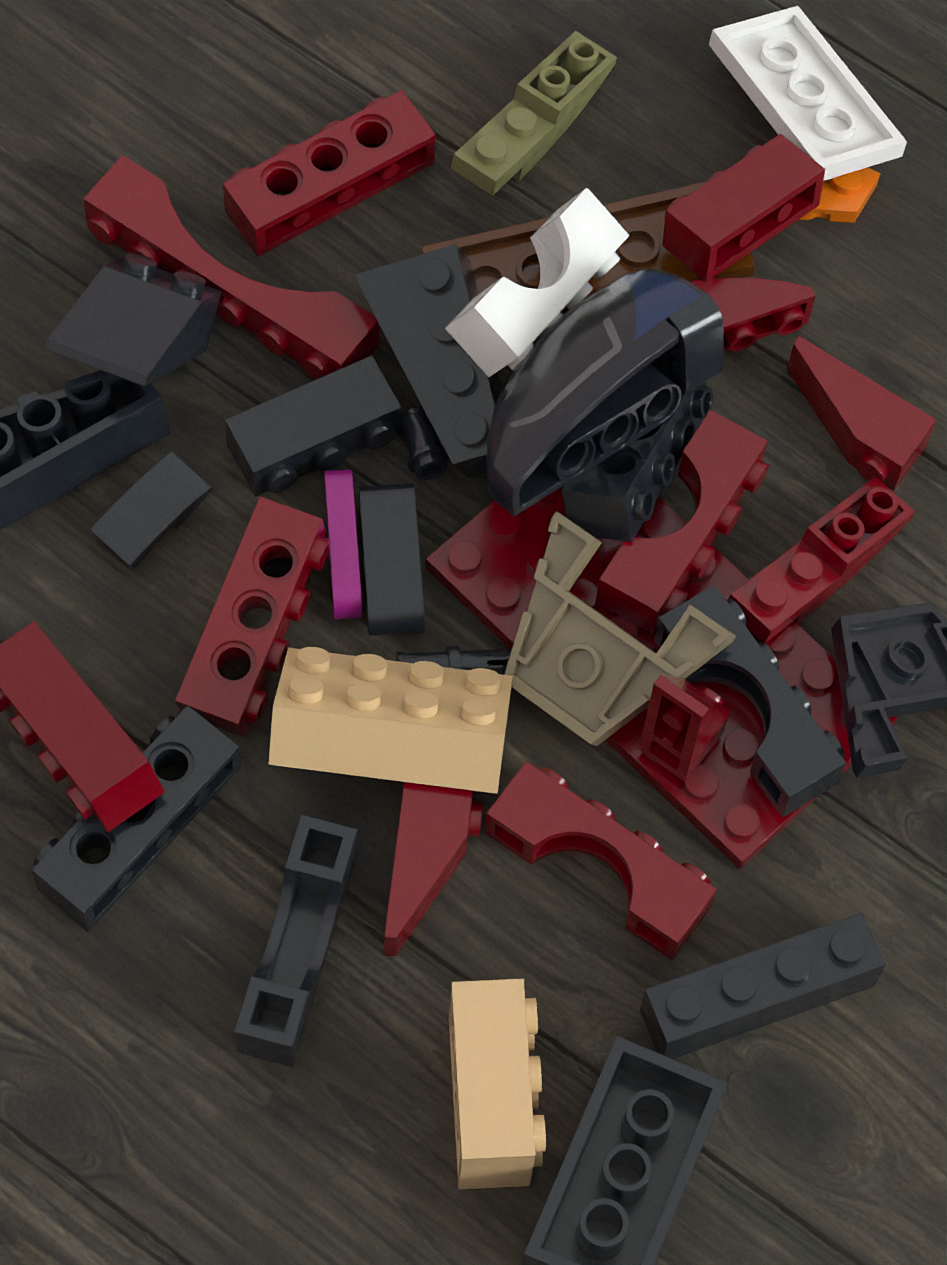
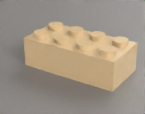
(390, 719)

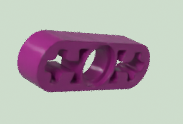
(343, 547)

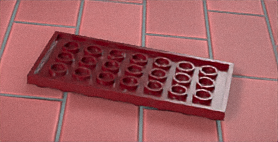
(492, 574)

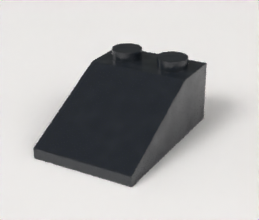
(138, 320)

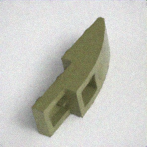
(537, 116)

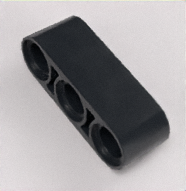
(391, 559)

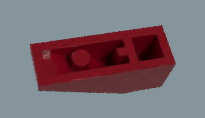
(866, 421)
(682, 724)
(427, 852)

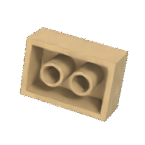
(495, 1083)

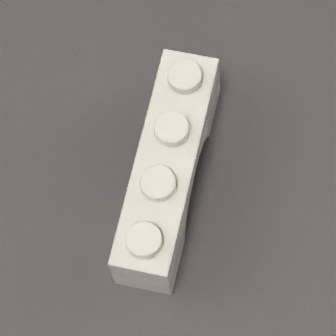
(507, 317)

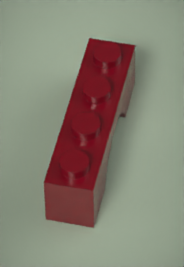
(651, 572)
(543, 817)

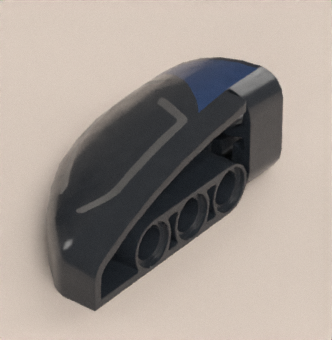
(600, 382)

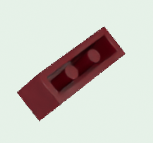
(742, 207)

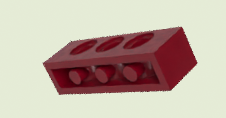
(318, 195)
(271, 534)

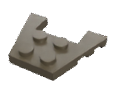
(583, 663)

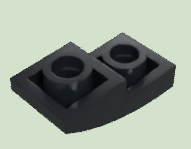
(150, 508)

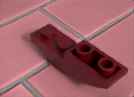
(758, 308)
(823, 559)

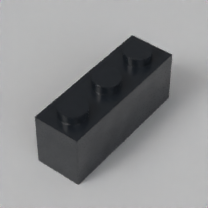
(313, 426)

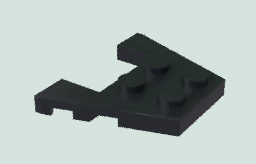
(888, 668)

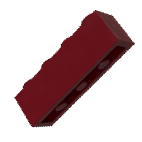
(73, 730)

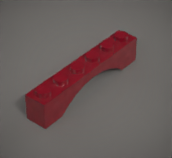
(312, 328)

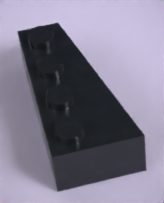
(413, 307)
(72, 436)

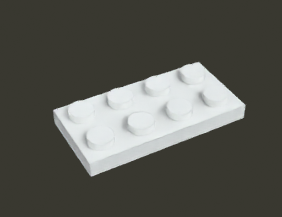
(807, 91)

